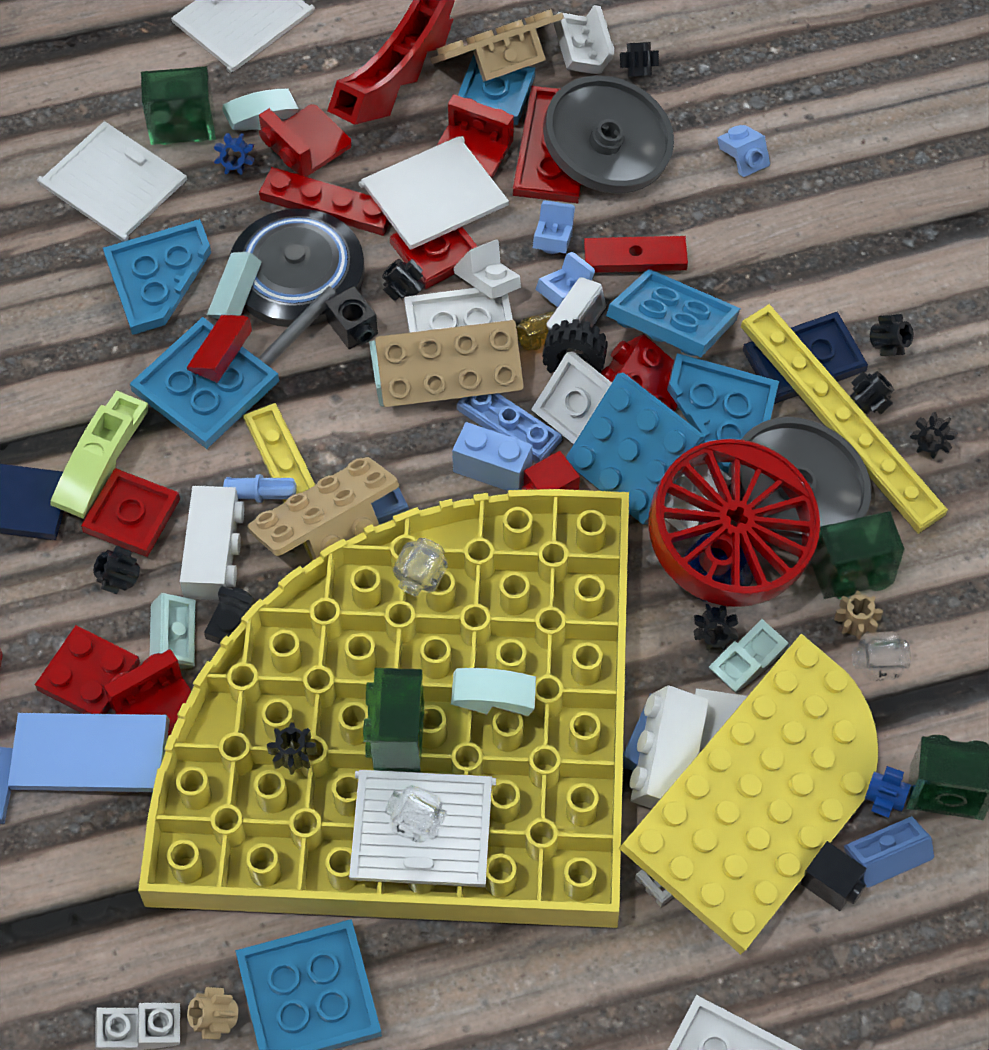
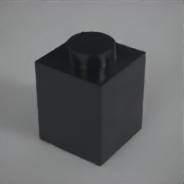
(835, 877)

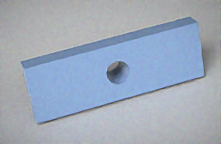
(493, 413)

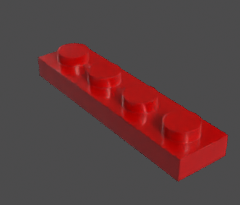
(303, 192)

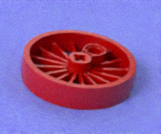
(750, 525)

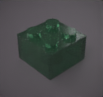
(178, 105)
(857, 555)
(395, 720)
(950, 777)

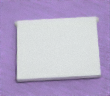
(239, 28)
(113, 180)
(434, 192)
(455, 854)

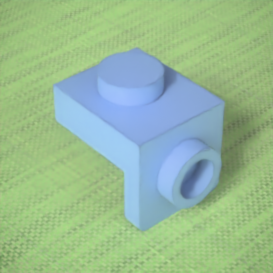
(746, 147)
(554, 227)
(559, 283)

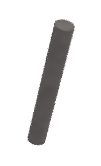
(297, 327)

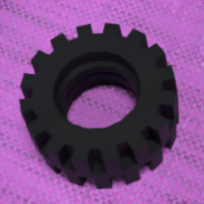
(577, 337)

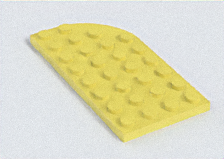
(762, 796)

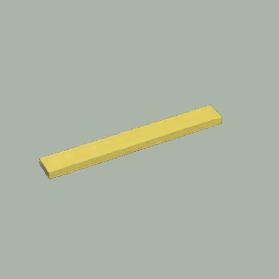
(843, 416)
(278, 449)

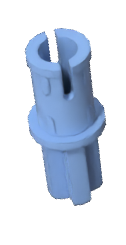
(262, 488)

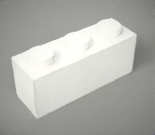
(211, 542)
(667, 743)

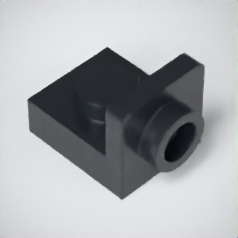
(228, 614)

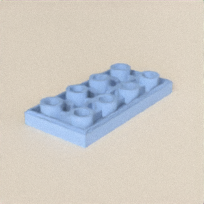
(87, 752)

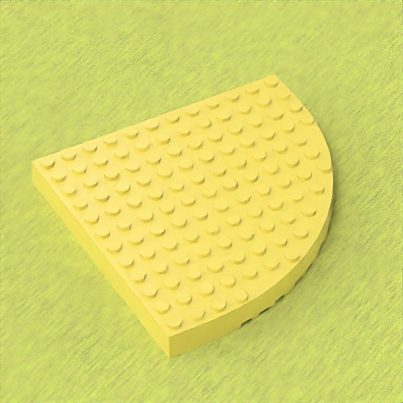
(525, 591)

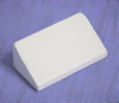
(582, 302)

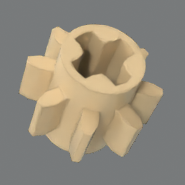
(858, 614)
(212, 1013)

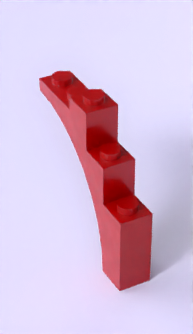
(374, 87)

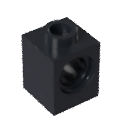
(351, 306)

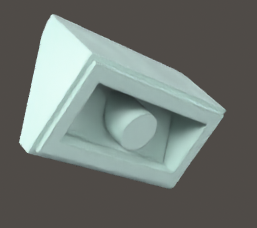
(234, 285)
(173, 628)

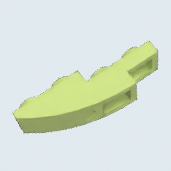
(97, 453)

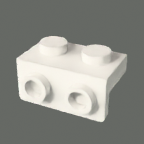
(585, 41)

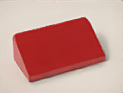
(220, 347)

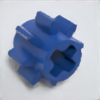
(231, 162)
(887, 791)

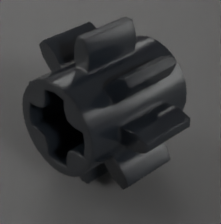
(639, 59)
(402, 279)
(891, 335)
(872, 392)
(926, 441)
(116, 570)
(721, 634)
(292, 758)

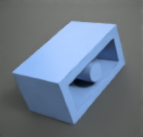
(491, 457)

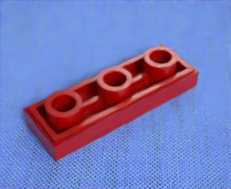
(636, 253)

